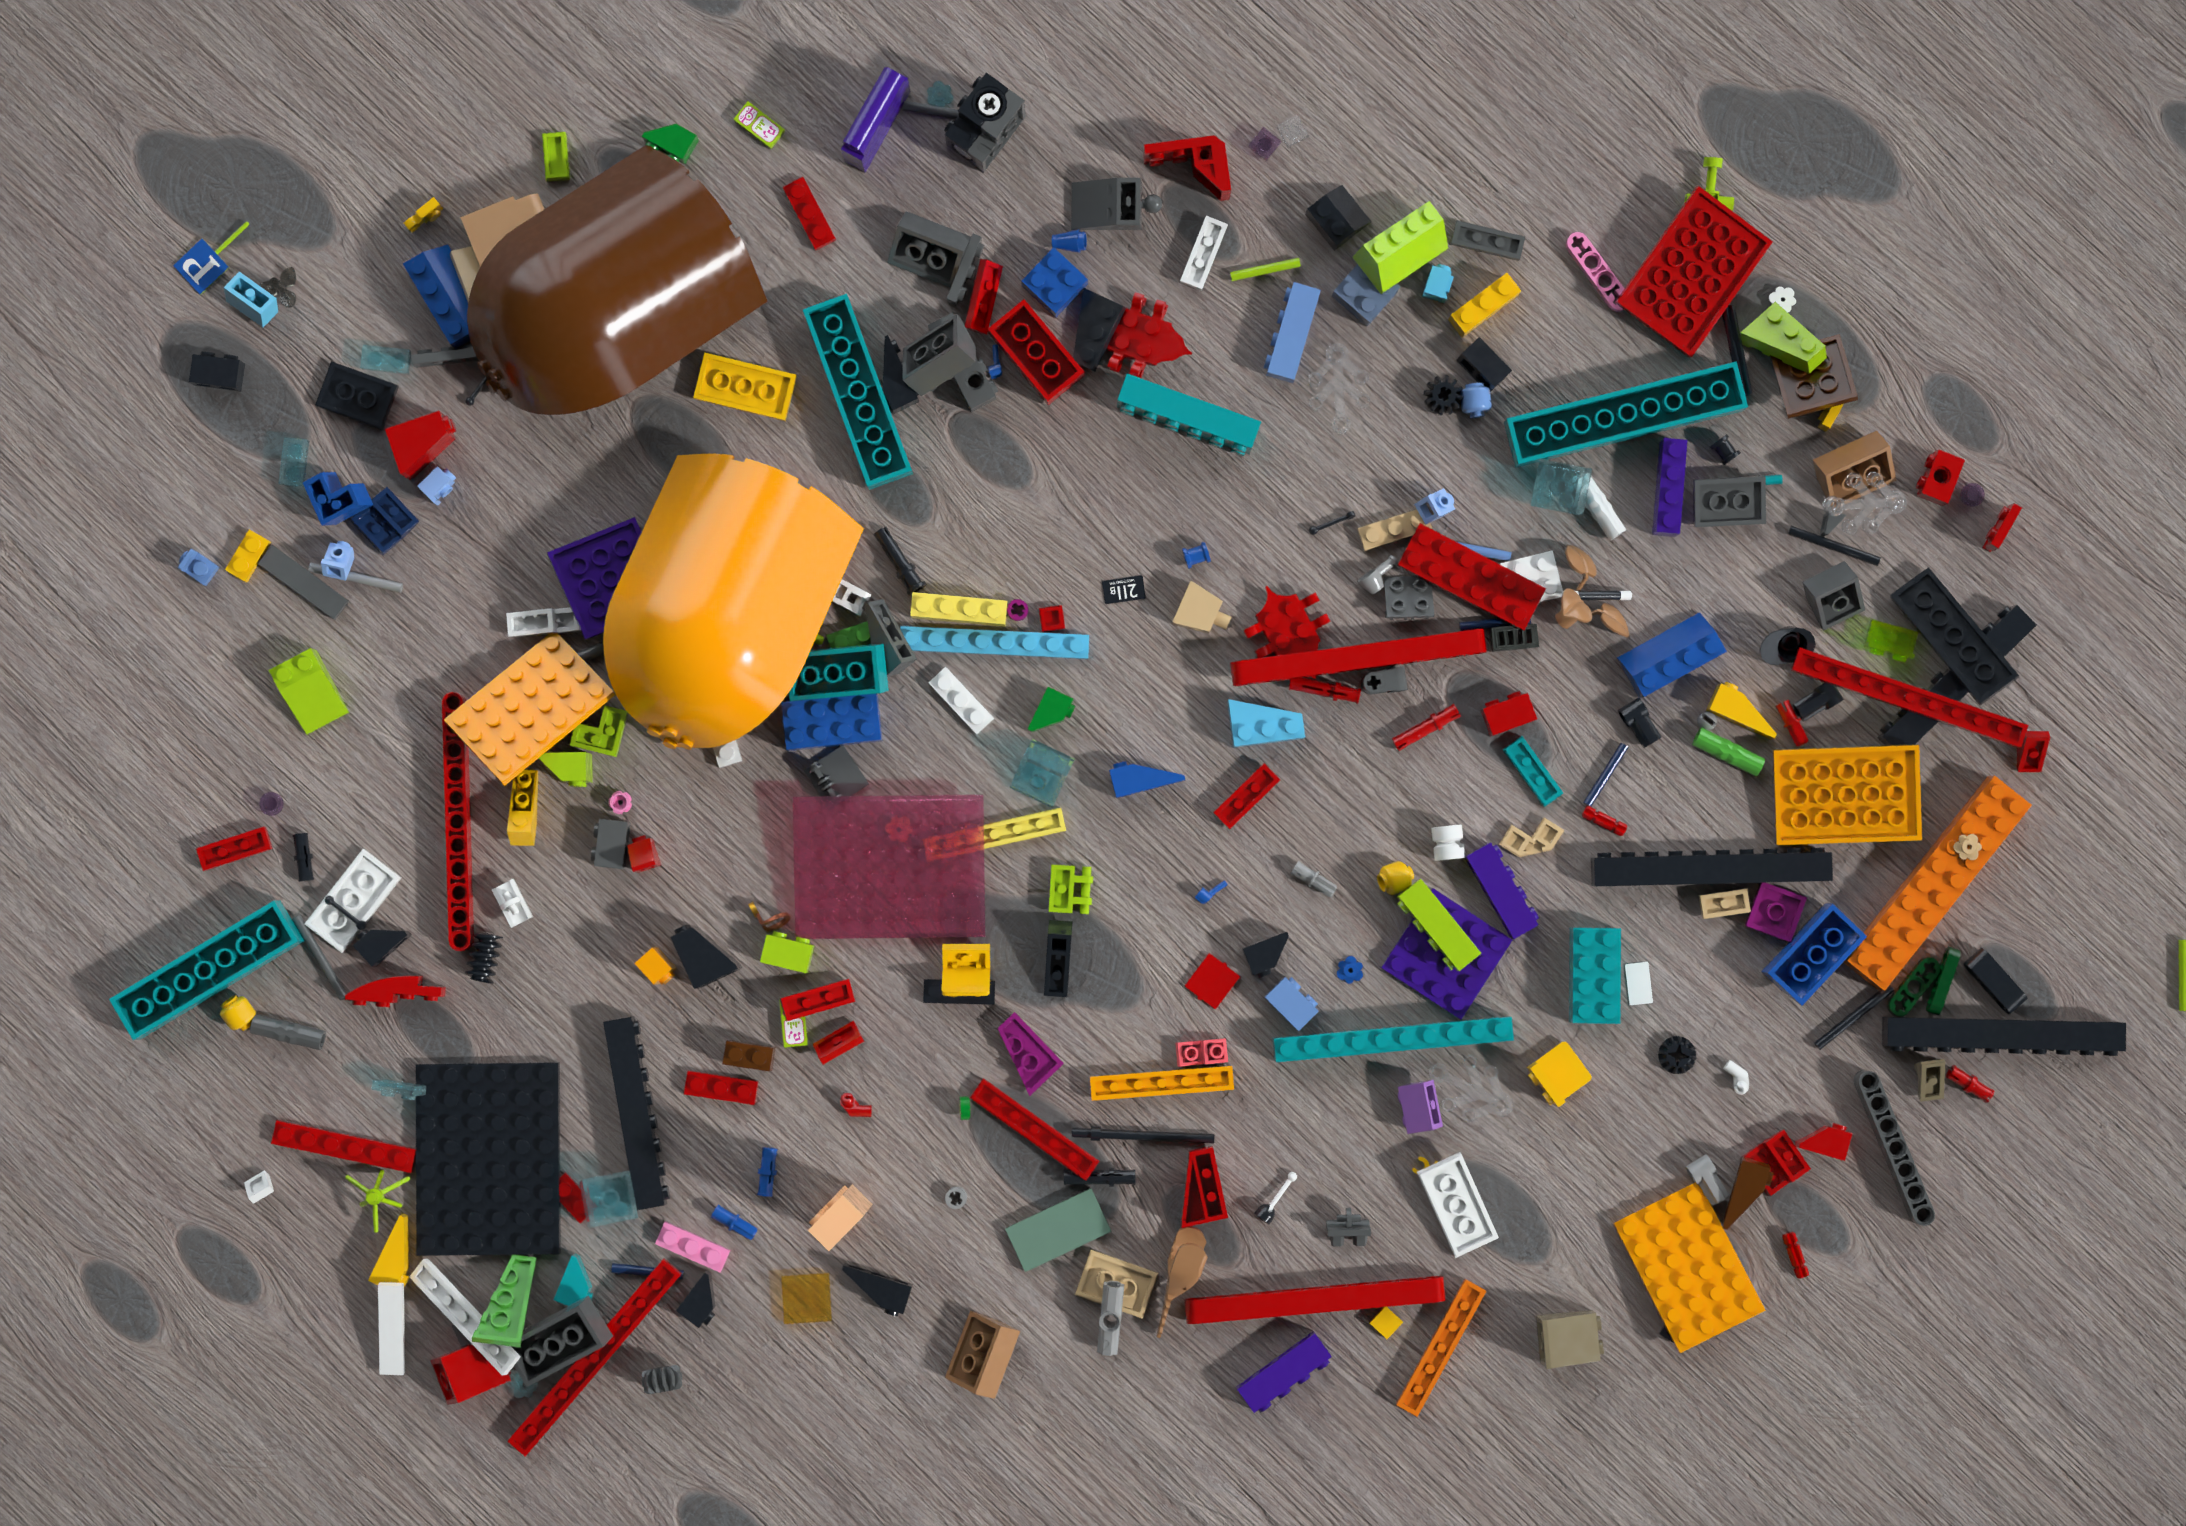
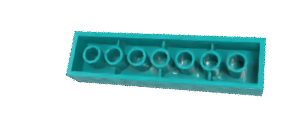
(857, 391)
(206, 970)

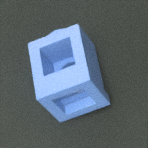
(437, 484)
(1440, 503)
(338, 560)

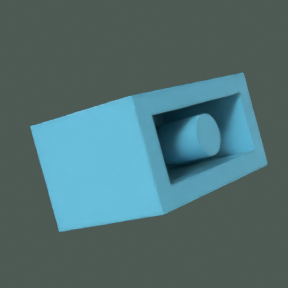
(251, 299)

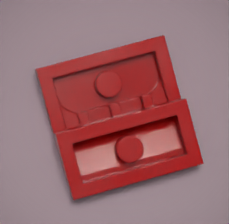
(1783, 1159)

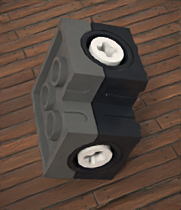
(985, 121)

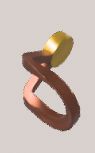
(784, 921)

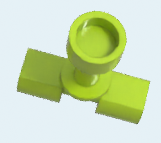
(1713, 164)

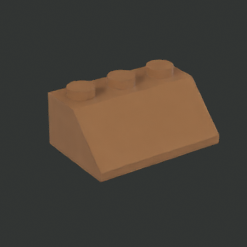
(1861, 457)
(982, 1355)

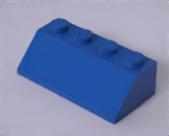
(442, 292)
(1671, 655)
(1814, 953)

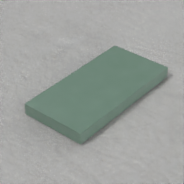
(1058, 1229)

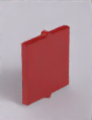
(1212, 981)

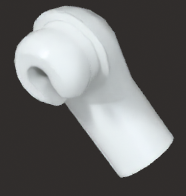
(1740, 1077)

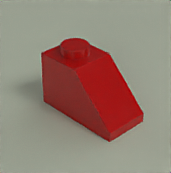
(643, 854)
(1827, 1141)

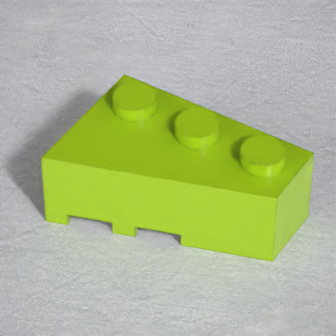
(1785, 338)

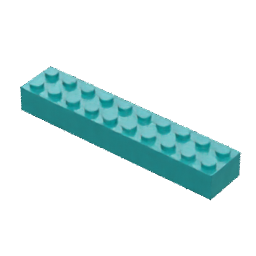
(1625, 414)

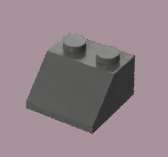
(1834, 595)

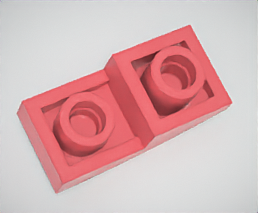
(1201, 1052)

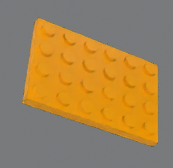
(529, 707)
(1847, 794)
(1689, 1267)

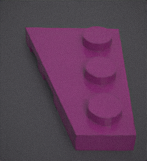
(1029, 1053)

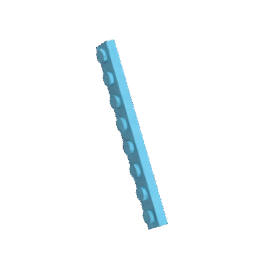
(997, 642)

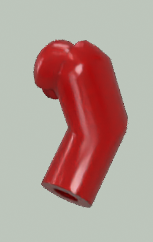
(853, 1108)

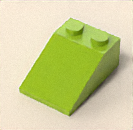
(309, 690)

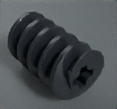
(483, 957)

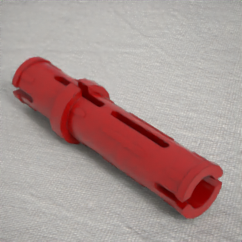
(1325, 689)
(1431, 724)

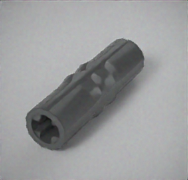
(288, 1032)

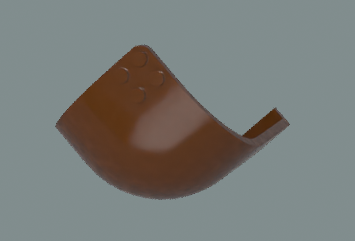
(608, 288)

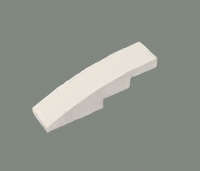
(541, 622)

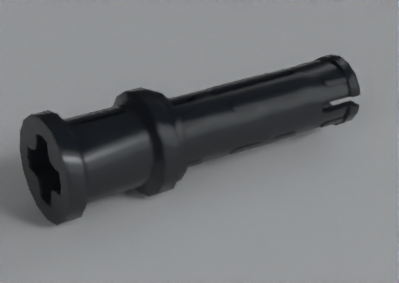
(905, 570)

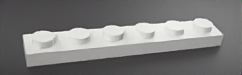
(461, 1313)

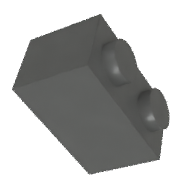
(611, 844)

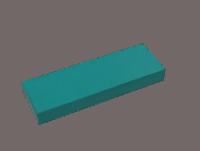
(1532, 771)

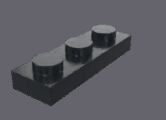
(933, 994)

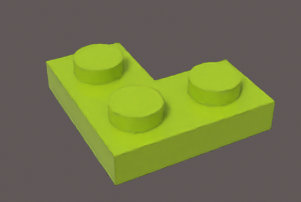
(605, 738)

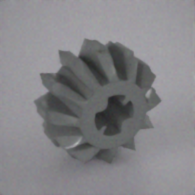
(661, 1379)

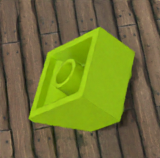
(570, 767)

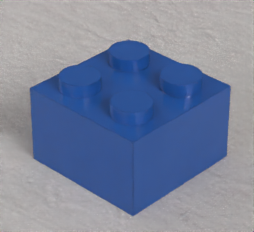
(1054, 282)

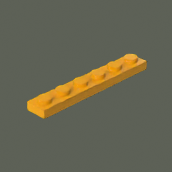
(1161, 1083)

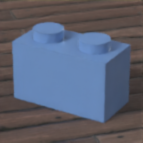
(1291, 1003)

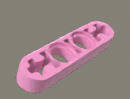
(1594, 274)

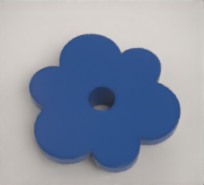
(1343, 973)

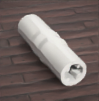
(1603, 512)

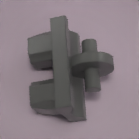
(1348, 1225)

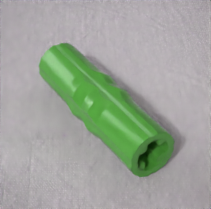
(1728, 751)

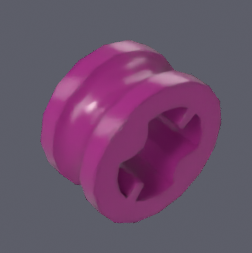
(1016, 617)

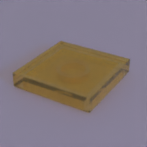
(806, 1298)

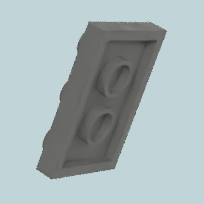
(1729, 501)

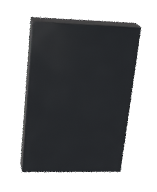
(356, 395)

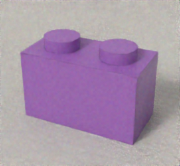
(1420, 1106)

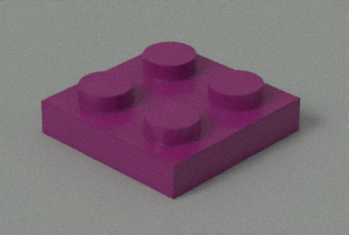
(1775, 911)

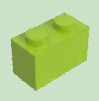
(787, 953)

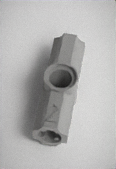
(1110, 1330)

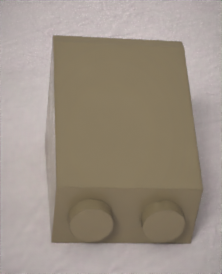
(1569, 1338)

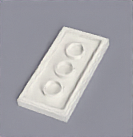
(360, 893)
(1457, 1204)

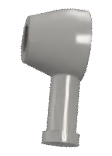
(1372, 580)

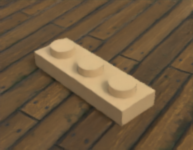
(1390, 530)

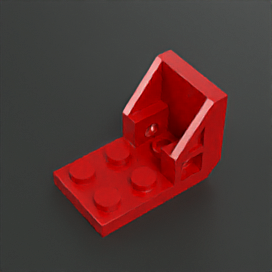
(1210, 172)

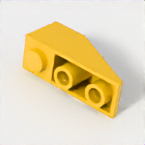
(523, 809)

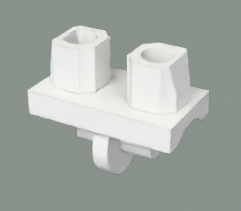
(512, 903)

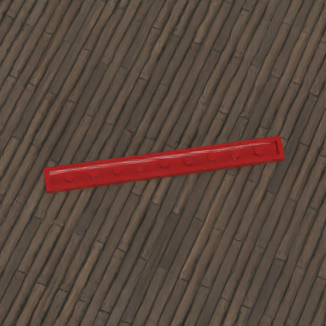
(1909, 698)
(587, 1367)

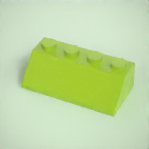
(1403, 247)

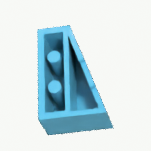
(1262, 725)

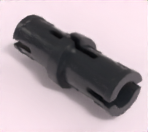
(303, 857)

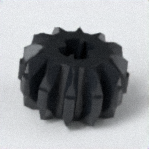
(1435, 390)

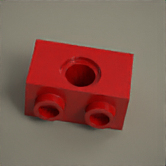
(1949, 467)

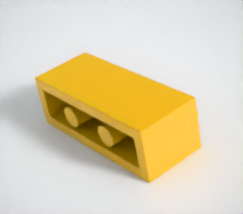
(1484, 305)

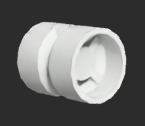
(1448, 842)

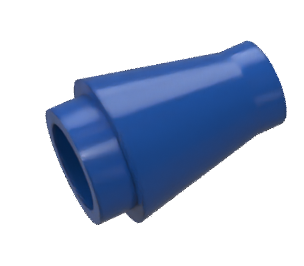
(1070, 241)

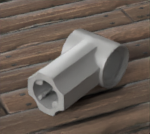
(1704, 1173)

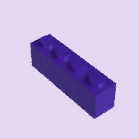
(1669, 487)
(1501, 890)
(1284, 1372)

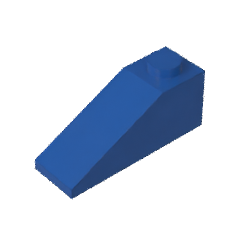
(1137, 778)

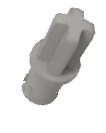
(1314, 879)

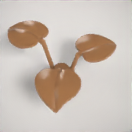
(1574, 609)

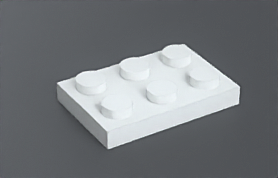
(1541, 570)

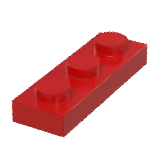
(809, 213)
(983, 296)
(1246, 796)
(234, 848)
(817, 1000)
(721, 1087)

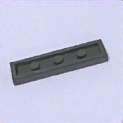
(303, 582)

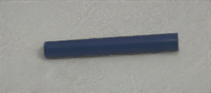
(1483, 624)
(1606, 774)
(636, 1270)

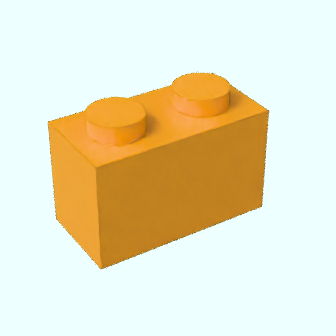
(656, 966)

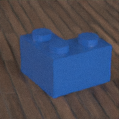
(332, 501)

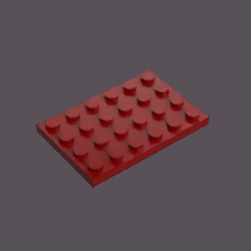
(1694, 271)

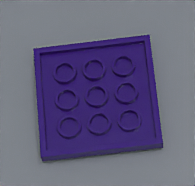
(592, 570)
(1423, 969)

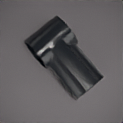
(1822, 698)
(1637, 718)

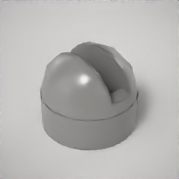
(1704, 724)

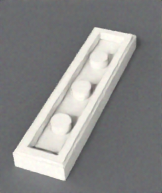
(391, 1328)

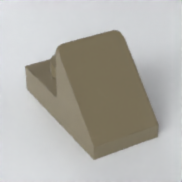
(1930, 1079)

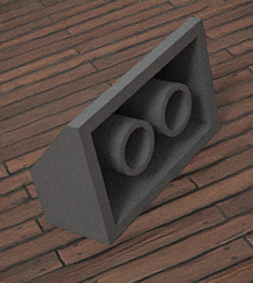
(928, 249)
(938, 356)

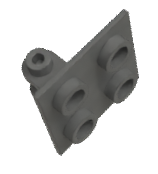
(1408, 597)
(836, 774)

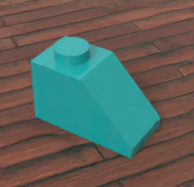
(574, 1283)

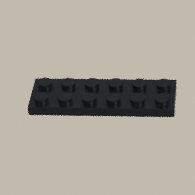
(1954, 636)

